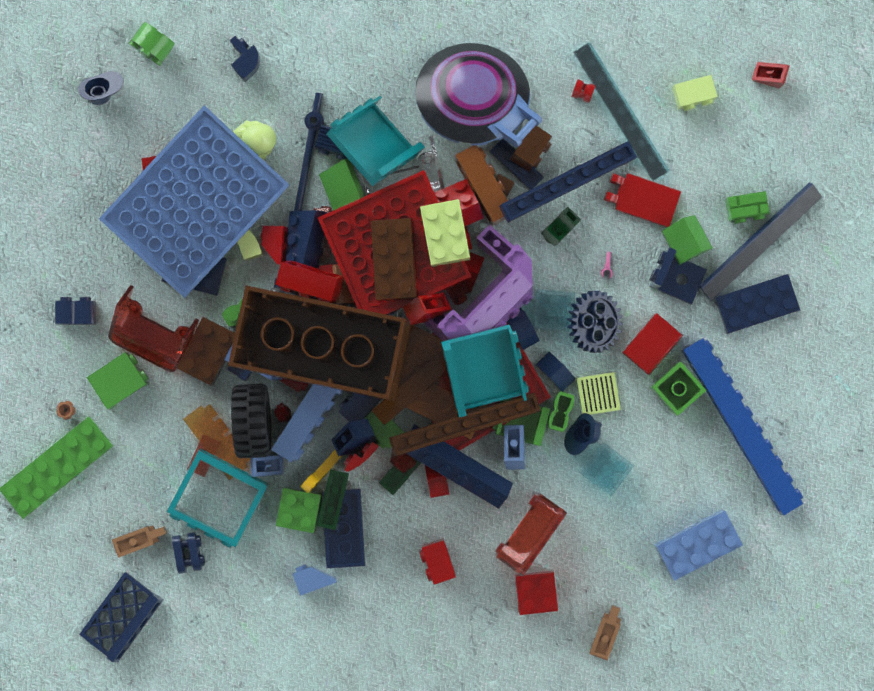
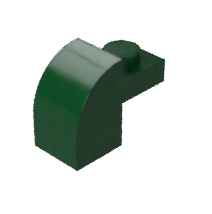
(560, 226)

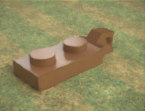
(137, 540)
(606, 634)

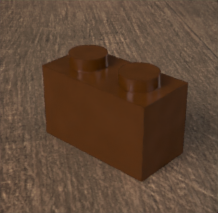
(531, 148)

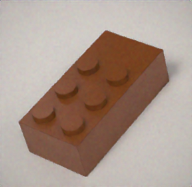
(482, 182)

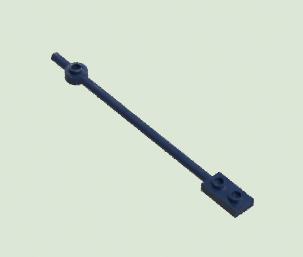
(308, 152)

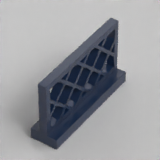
(132, 629)

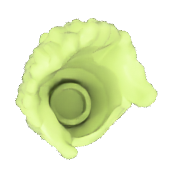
(257, 136)

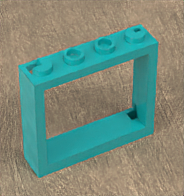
(231, 470)

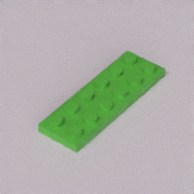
(56, 467)

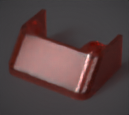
(146, 337)
(531, 534)

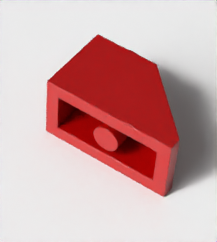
(275, 242)
(426, 308)

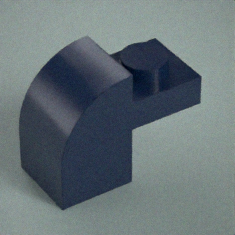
(249, 60)
(525, 331)

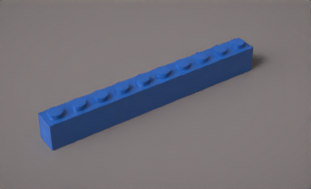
(742, 427)

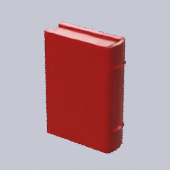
(652, 344)

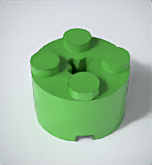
(152, 43)

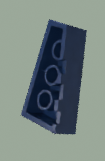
(305, 237)

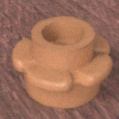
(60, 410)

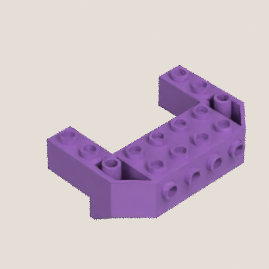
(499, 299)

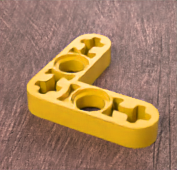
(318, 475)

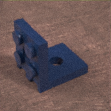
(665, 276)

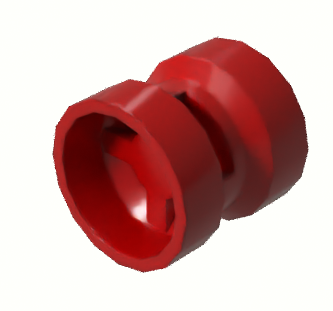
(587, 91)

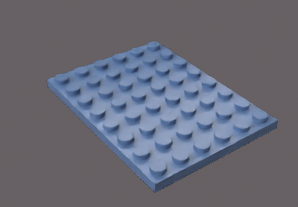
(194, 201)

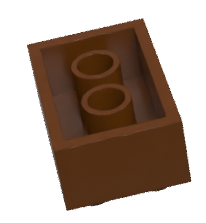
(207, 351)

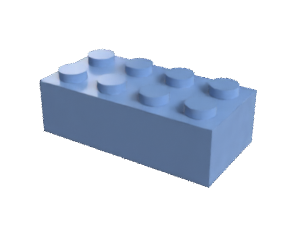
(698, 545)

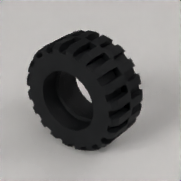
(251, 420)

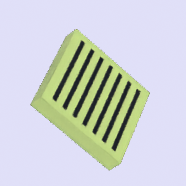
(598, 393)

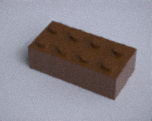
(394, 259)

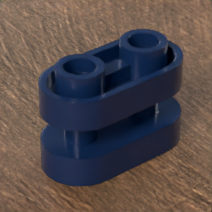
(193, 542)

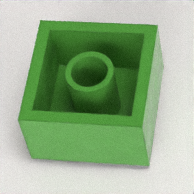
(678, 388)
(299, 510)

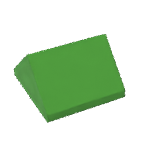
(687, 238)

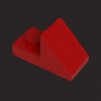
(436, 482)

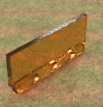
(212, 436)

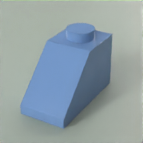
(514, 447)
(311, 579)

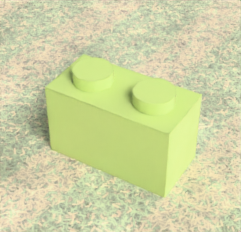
(695, 92)

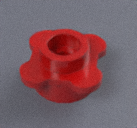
(282, 412)

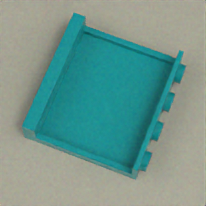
(372, 142)
(484, 368)

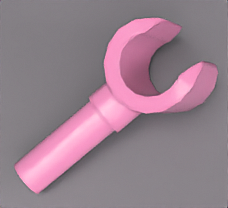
(607, 265)

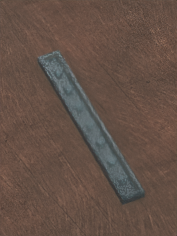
(621, 111)

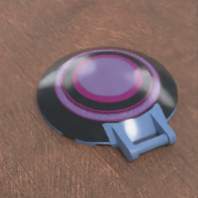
(475, 95)

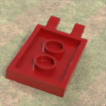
(644, 199)

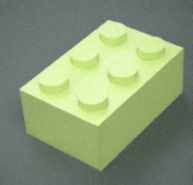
(445, 233)

